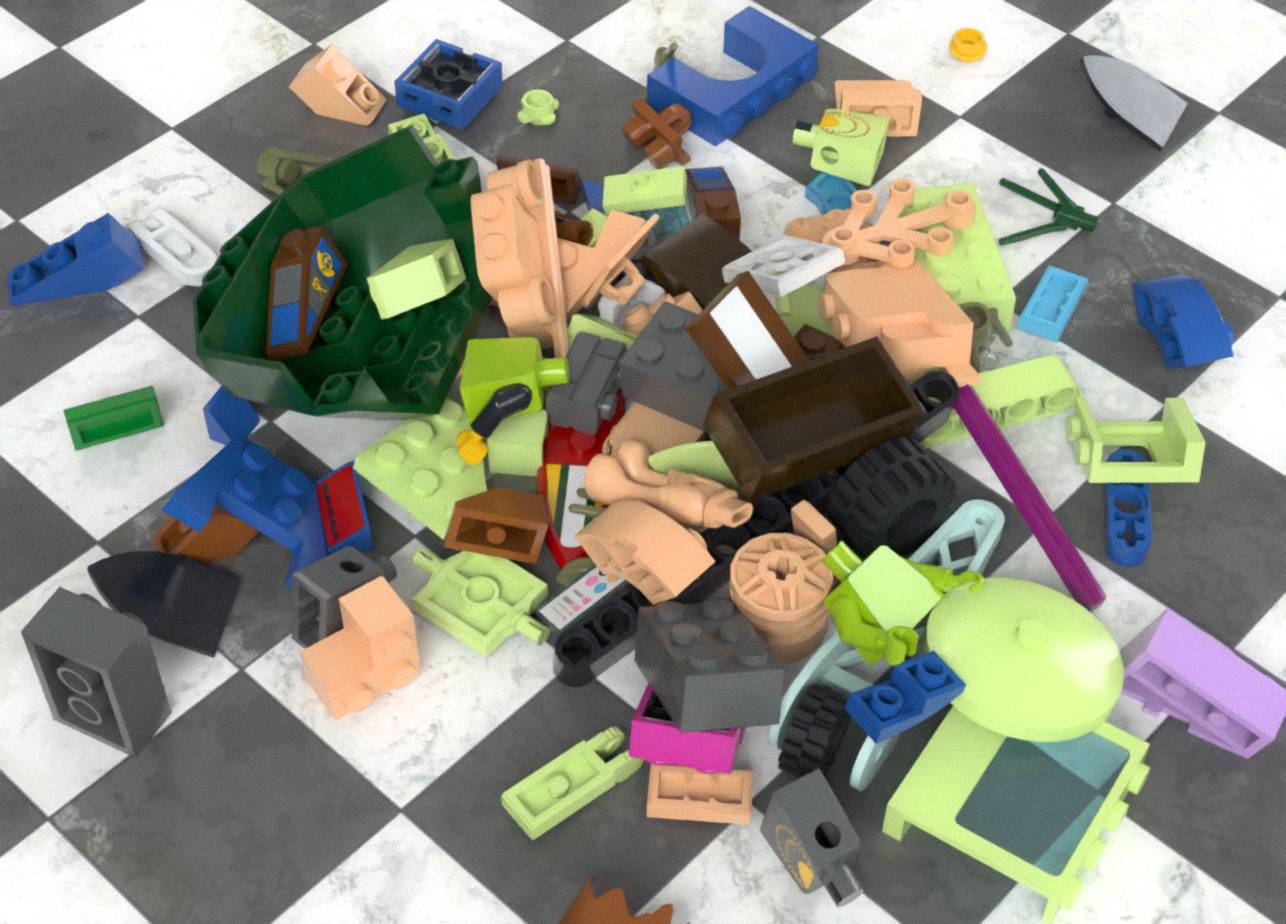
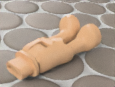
(678, 494)

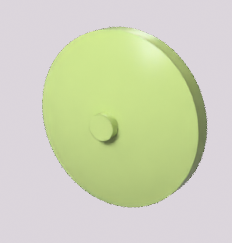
(1028, 659)

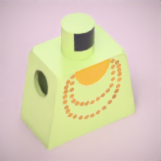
(845, 143)

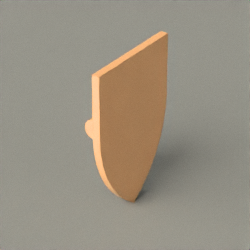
(615, 266)

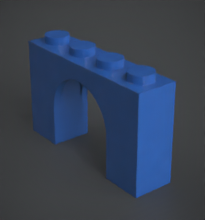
(723, 107)

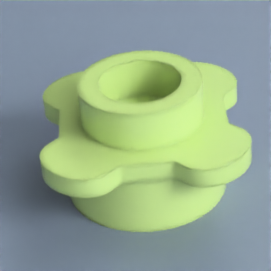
(538, 108)

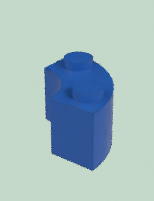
(1183, 320)

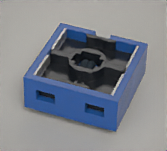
(448, 84)

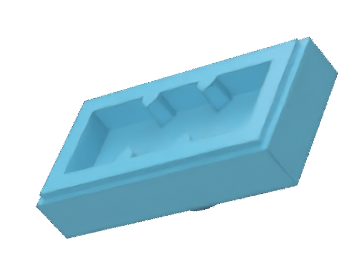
(1052, 303)

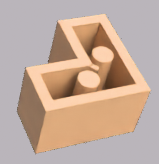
(368, 655)

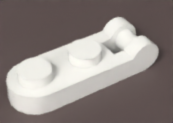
(173, 246)

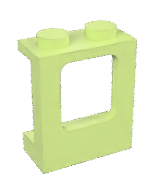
(1172, 444)

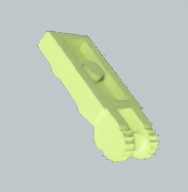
(569, 782)

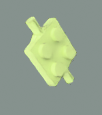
(480, 599)

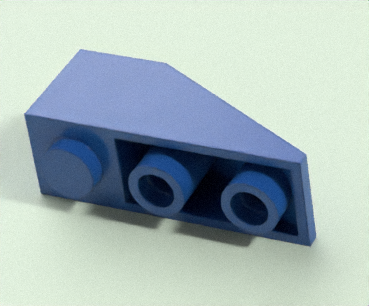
(83, 263)

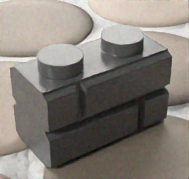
(592, 384)

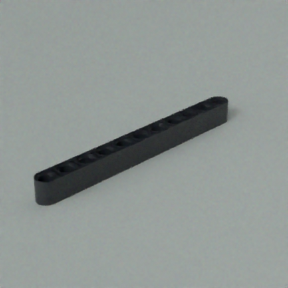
(622, 608)

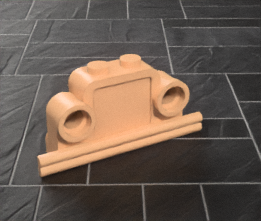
(521, 253)
(906, 313)

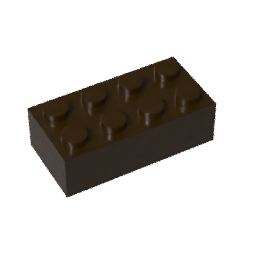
(811, 417)

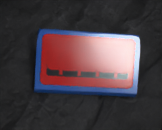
(343, 511)

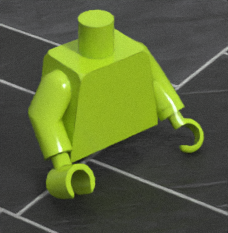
(886, 599)

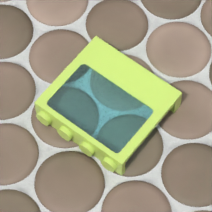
(1021, 802)

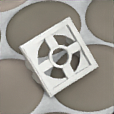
(807, 264)

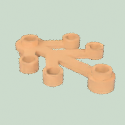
(955, 212)

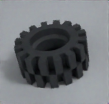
(814, 732)

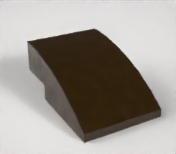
(695, 259)

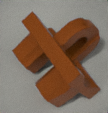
(666, 138)

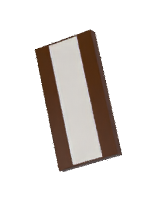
(744, 334)

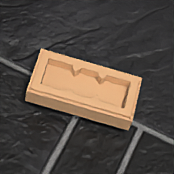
(814, 527)
(696, 796)

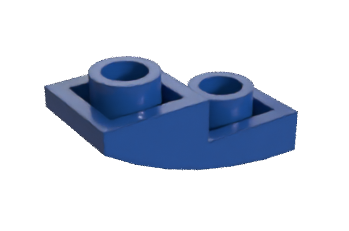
(909, 697)

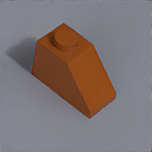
(499, 524)
(216, 541)

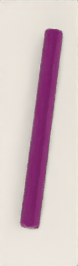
(1028, 500)

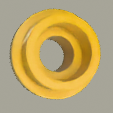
(968, 45)

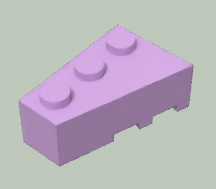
(1204, 684)

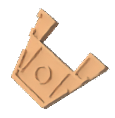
(584, 264)

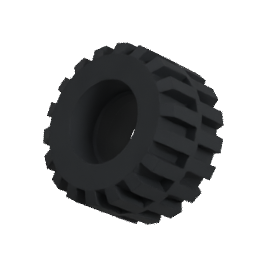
(892, 498)

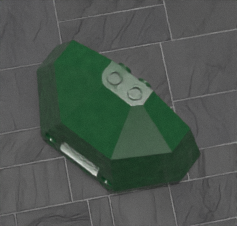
(357, 363)

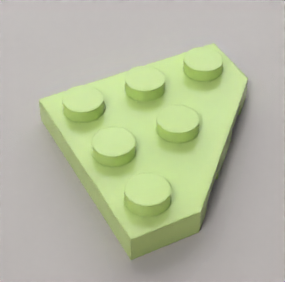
(422, 467)

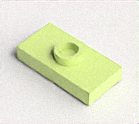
(645, 190)

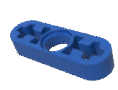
(1117, 521)

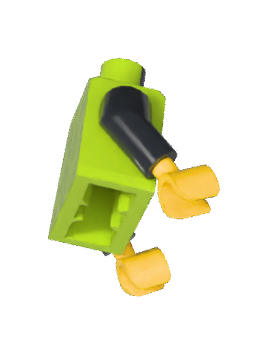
(502, 382)

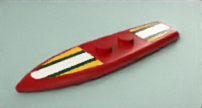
(562, 473)

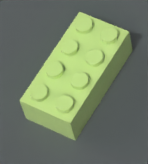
(974, 266)

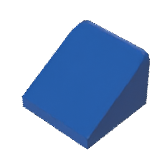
(228, 417)

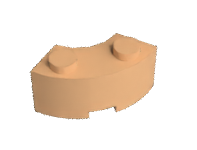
(645, 549)

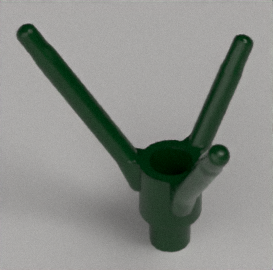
(1065, 213)

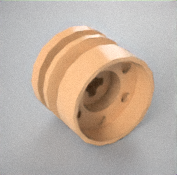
(782, 592)

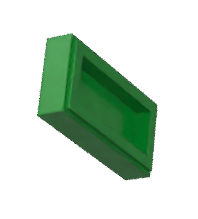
(113, 417)

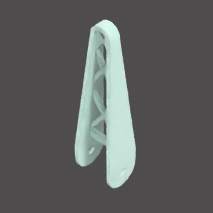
(830, 662)

